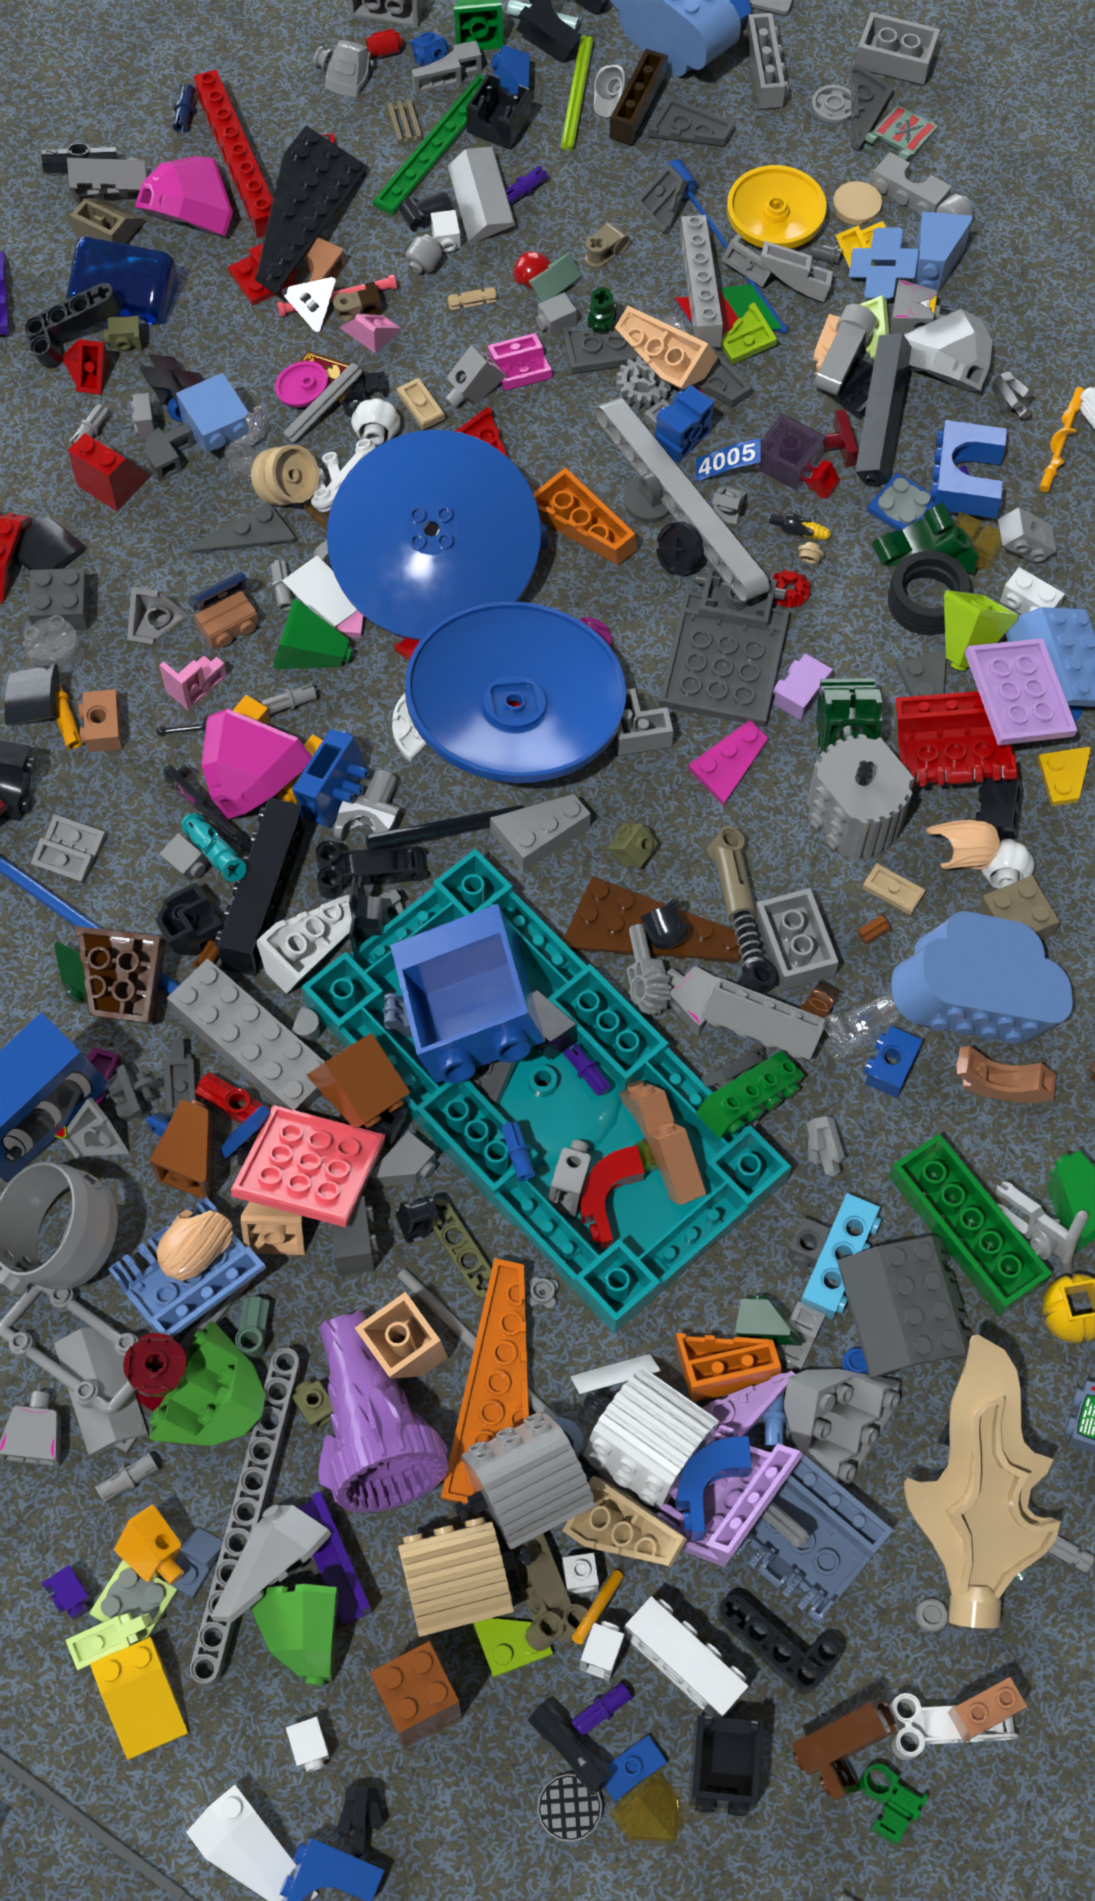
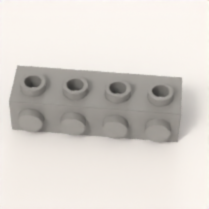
(766, 61)
(763, 1018)

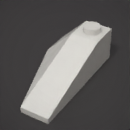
(300, 943)
(243, 1846)

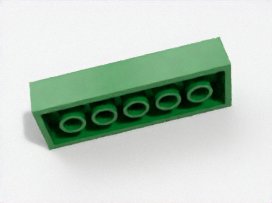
(970, 1223)

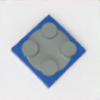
(900, 503)

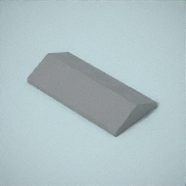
(480, 193)
(94, 1359)

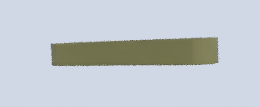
(463, 1248)

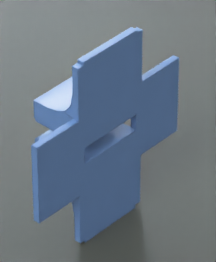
(890, 263)

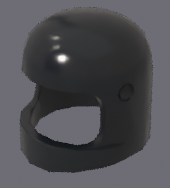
(665, 926)

